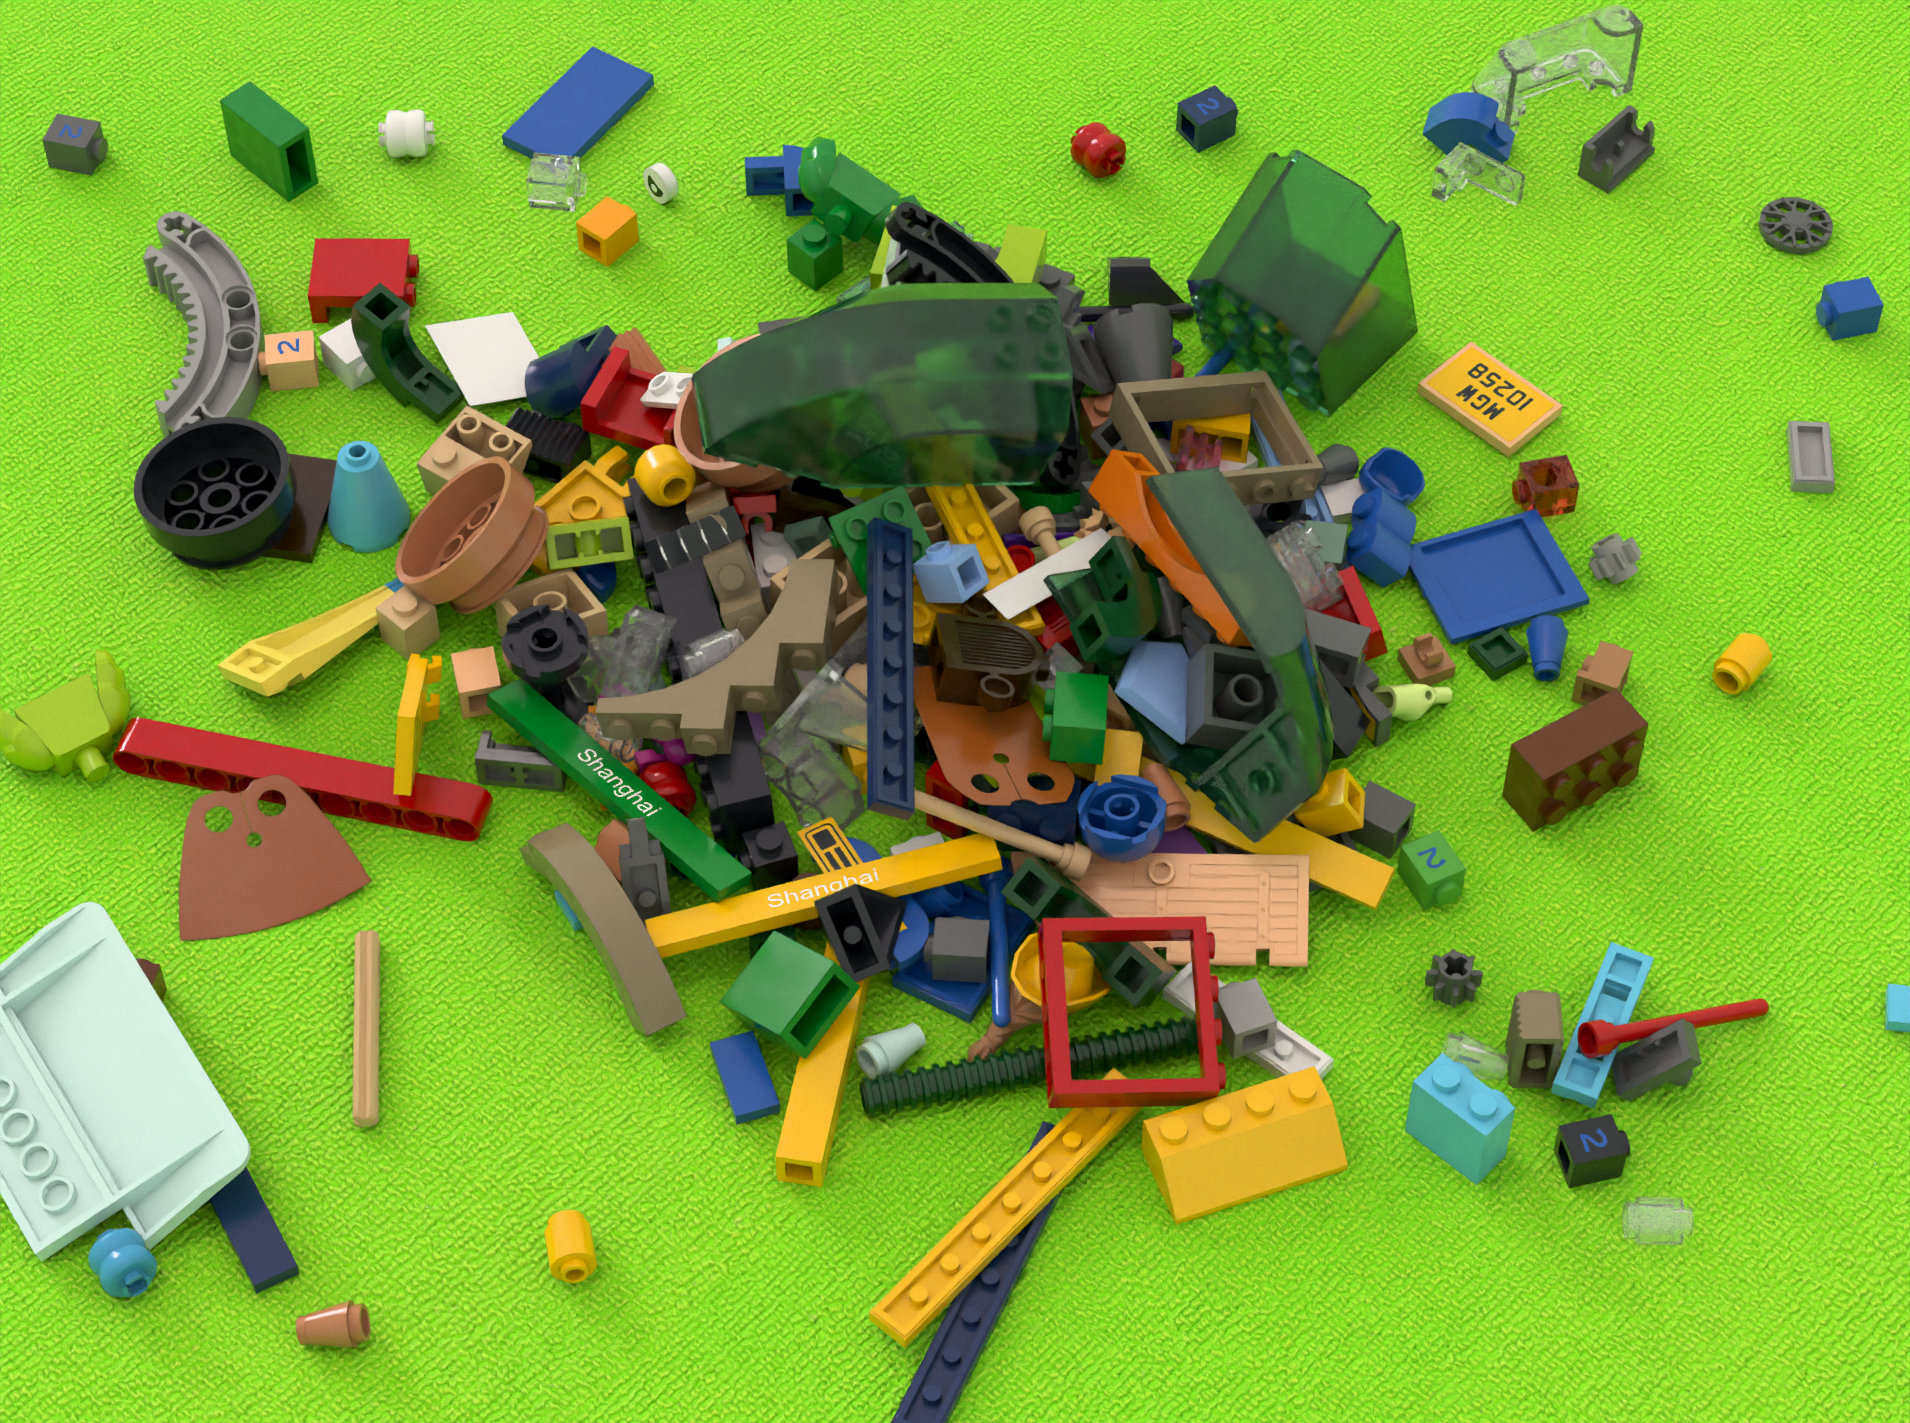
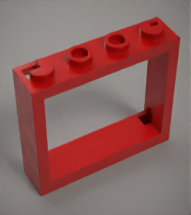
(1069, 1093)

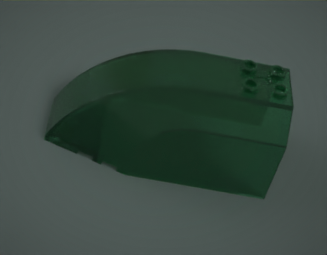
(898, 389)
(1292, 748)

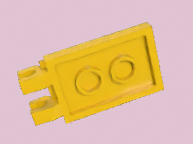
(586, 495)
(412, 717)

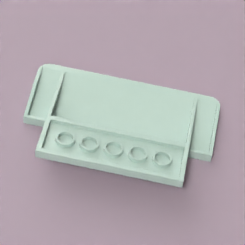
(101, 1093)

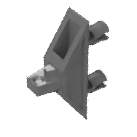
(1084, 354)

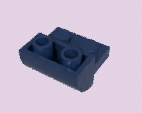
(562, 377)

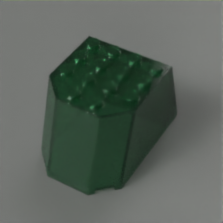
(1305, 283)

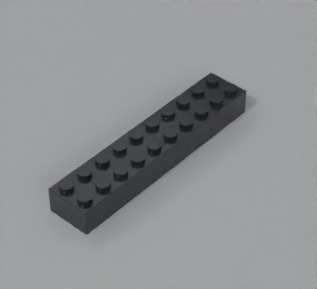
(731, 783)

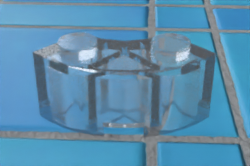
(812, 778)

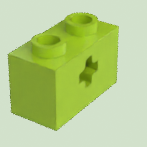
(588, 542)

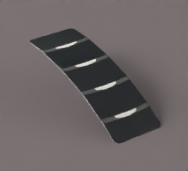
(694, 540)

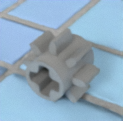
(1614, 558)

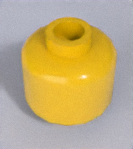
(665, 475)

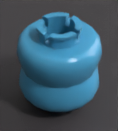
(122, 1262)

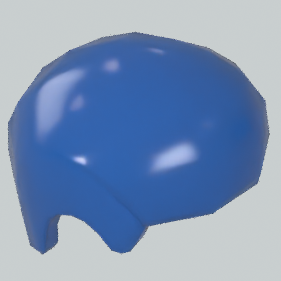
(1394, 474)

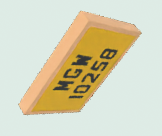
(1489, 399)

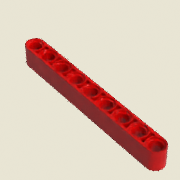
(332, 782)

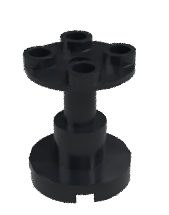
(546, 650)

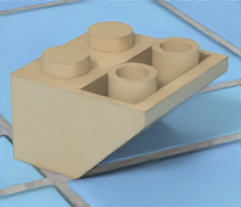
(467, 441)

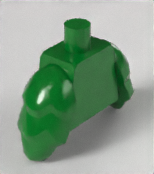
(845, 194)

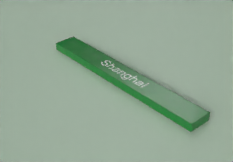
(618, 788)

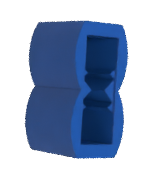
(1380, 537)

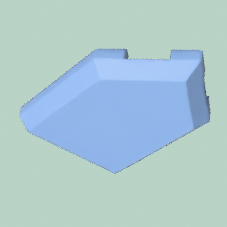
(1157, 685)

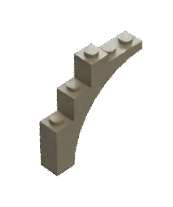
(736, 581)
(750, 679)

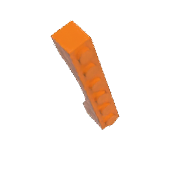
(1130, 502)

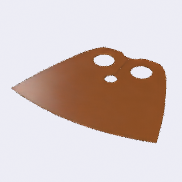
(246, 889)

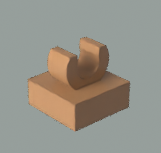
(1426, 661)

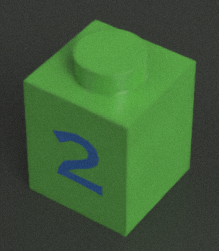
(1431, 870)

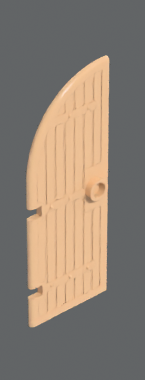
(1246, 900)

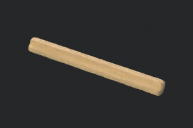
(366, 1029)

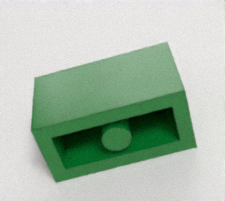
(1077, 717)

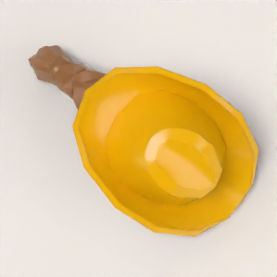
(1082, 987)

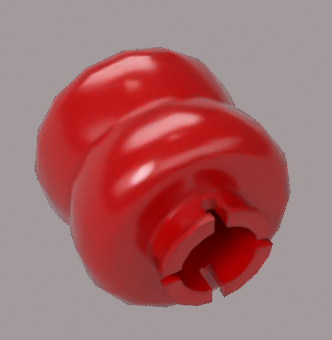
(1098, 150)
(672, 784)

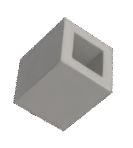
(1245, 1018)

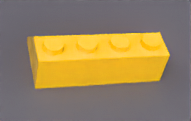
(1244, 1145)

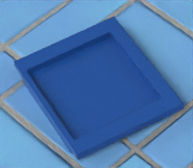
(1494, 576)

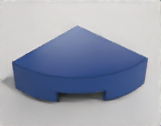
(599, 579)

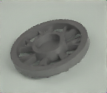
(1795, 225)

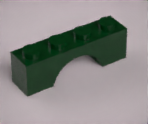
(1126, 966)

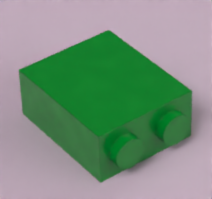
(269, 141)
(790, 994)

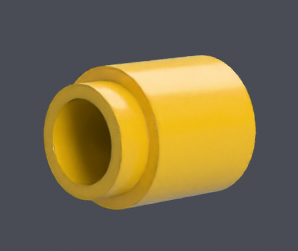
(1741, 663)
(570, 1246)

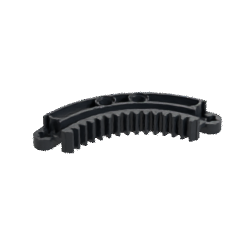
(939, 253)

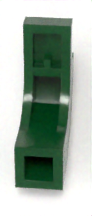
(389, 350)
(1131, 607)

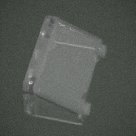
(1591, 48)

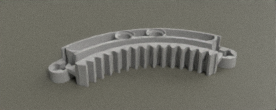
(222, 321)

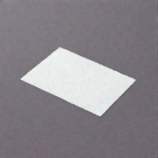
(485, 356)

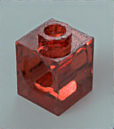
(1546, 486)

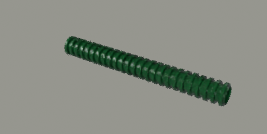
(1027, 1066)

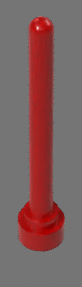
(1599, 1038)

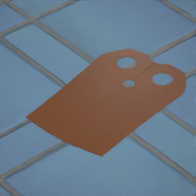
(970, 736)

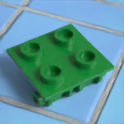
(851, 528)

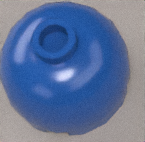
(1122, 818)

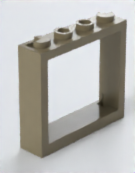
(1221, 397)

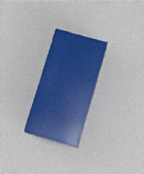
(744, 1077)

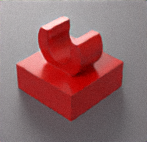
(756, 505)

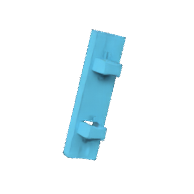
(1611, 1000)

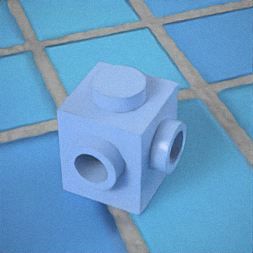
(950, 572)

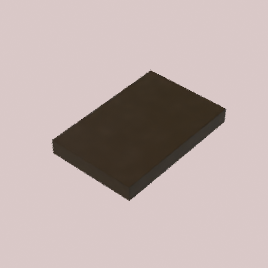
(309, 509)

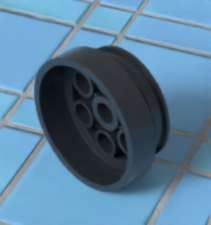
(217, 492)

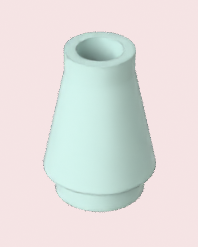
(889, 1050)

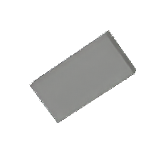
(1810, 457)

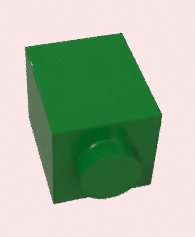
(814, 255)

